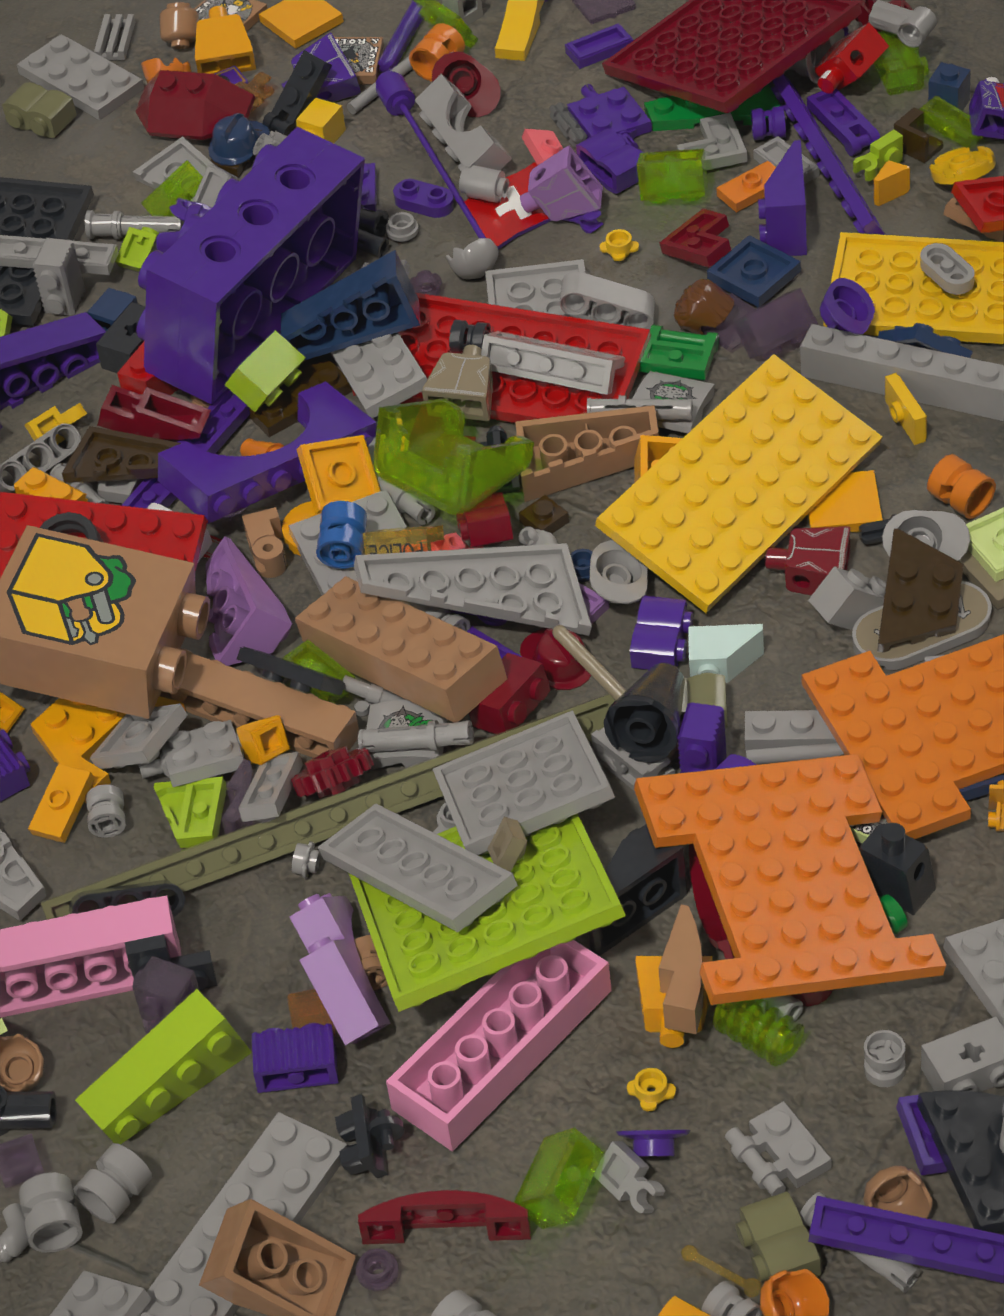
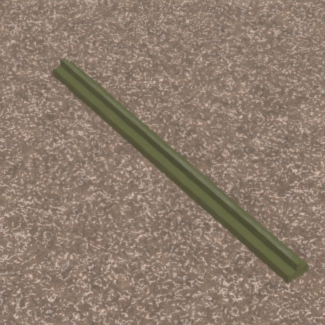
(304, 824)

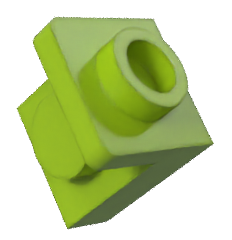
(136, 247)

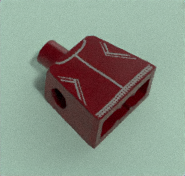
(811, 556)

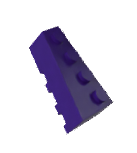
(44, 354)

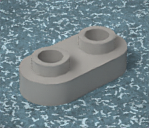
(947, 268)

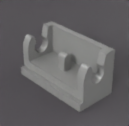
(621, 765)

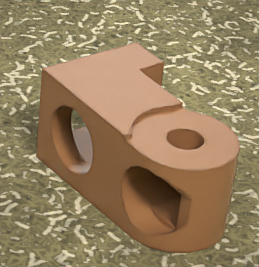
(263, 537)

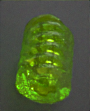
(759, 1029)

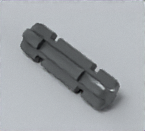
(567, 124)

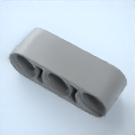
(605, 301)
(47, 451)

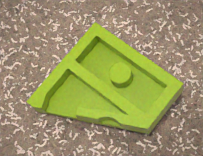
(193, 809)

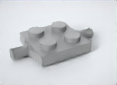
(198, 754)

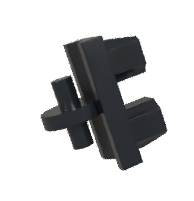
(373, 1133)

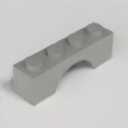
(446, 110)

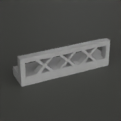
(551, 362)

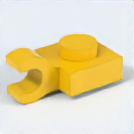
(53, 418)

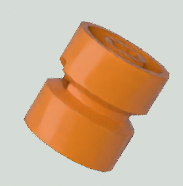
(437, 42)
(961, 486)

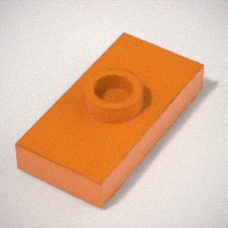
(746, 187)

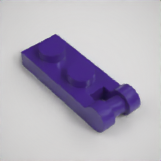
(843, 120)

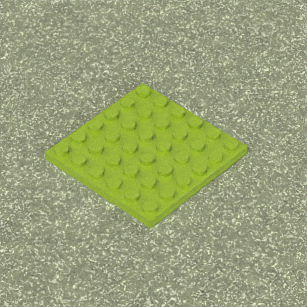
(556, 899)

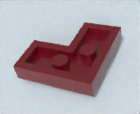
(699, 239)

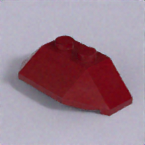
(189, 104)

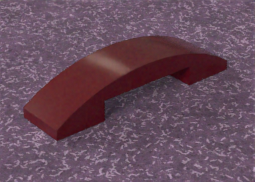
(444, 1209)

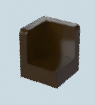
(915, 141)

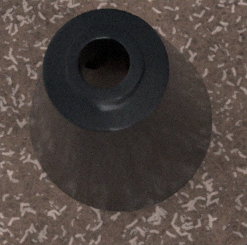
(648, 714)

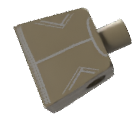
(464, 381)

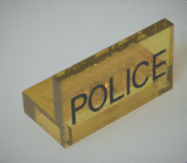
(402, 539)

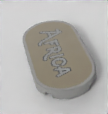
(972, 621)

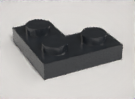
(141, 951)

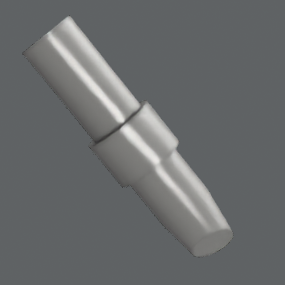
(371, 693)

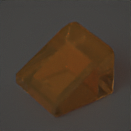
(307, 1008)

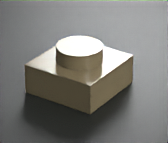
(507, 844)

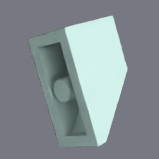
(724, 648)

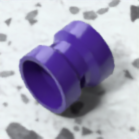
(775, 120)

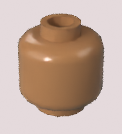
(178, 25)

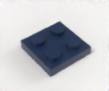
(754, 271)

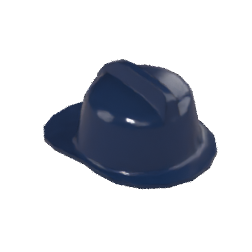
(234, 139)

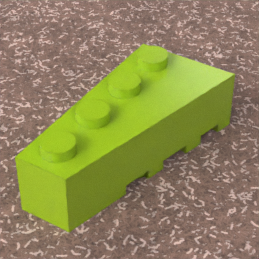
(163, 1069)

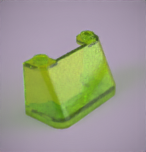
(426, 455)

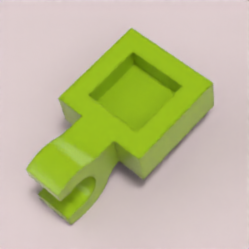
(885, 148)

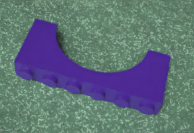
(224, 484)

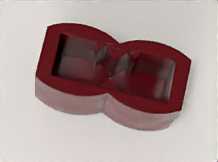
(486, 522)

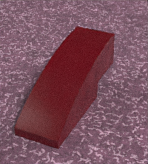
(152, 414)

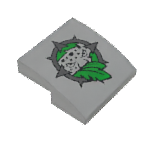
(667, 386)
(398, 714)

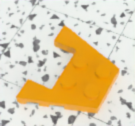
(76, 730)

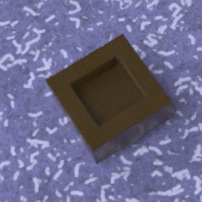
(544, 515)

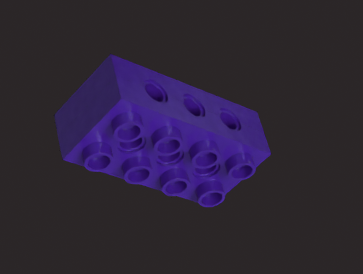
(248, 261)

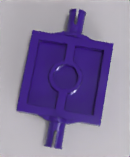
(611, 111)

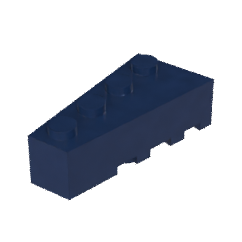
(354, 310)

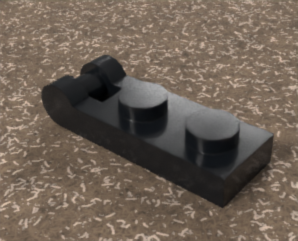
(298, 93)

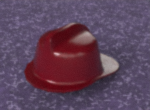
(472, 79)
(560, 666)

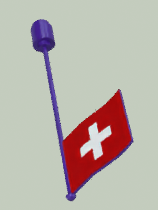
(488, 219)

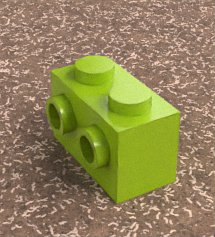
(265, 371)

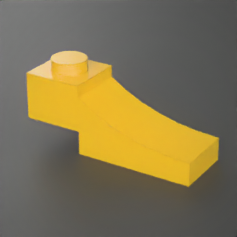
(518, 29)

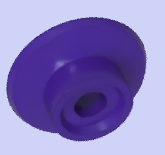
(653, 1141)

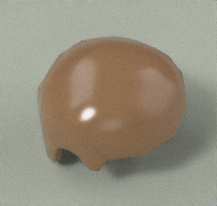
(20, 1063)
(898, 1191)

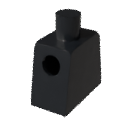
(898, 866)

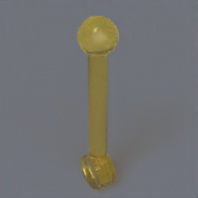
(751, 1286)

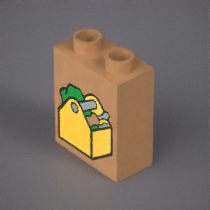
(96, 621)

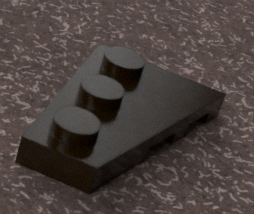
(114, 456)

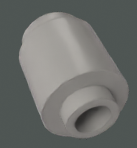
(483, 183)

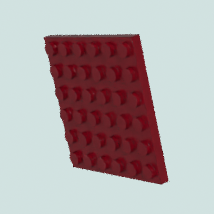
(728, 48)

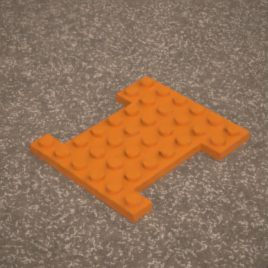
(918, 729)
(786, 876)

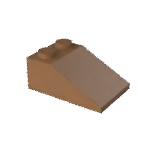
(275, 1264)

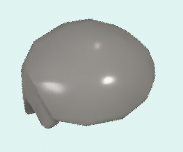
(474, 259)

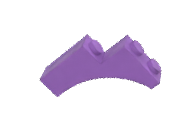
(337, 968)

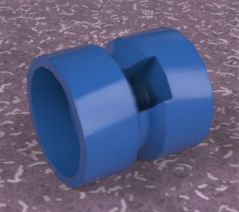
(341, 534)

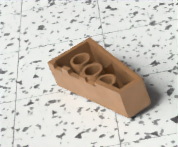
(582, 447)

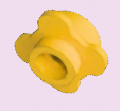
(619, 244)
(651, 1079)

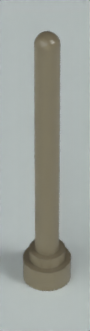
(595, 669)

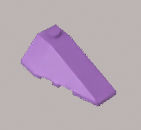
(243, 606)

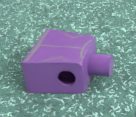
(562, 187)

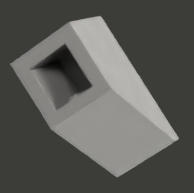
(847, 596)

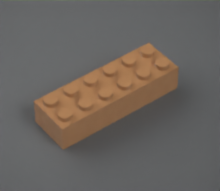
(403, 649)

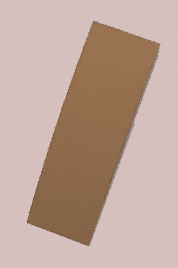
(681, 976)

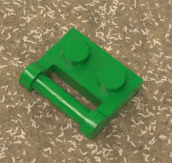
(679, 353)

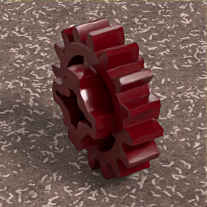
(332, 772)

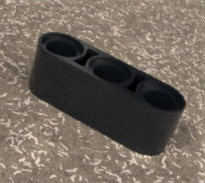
(110, 896)

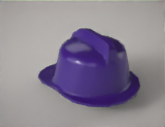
(847, 307)

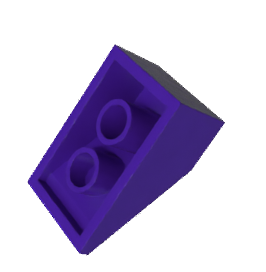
(785, 205)

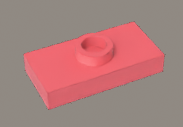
(541, 144)

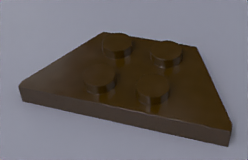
(919, 593)

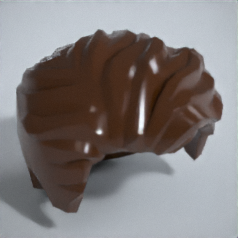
(702, 305)

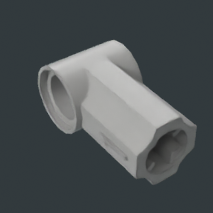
(909, 25)

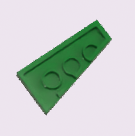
(680, 114)

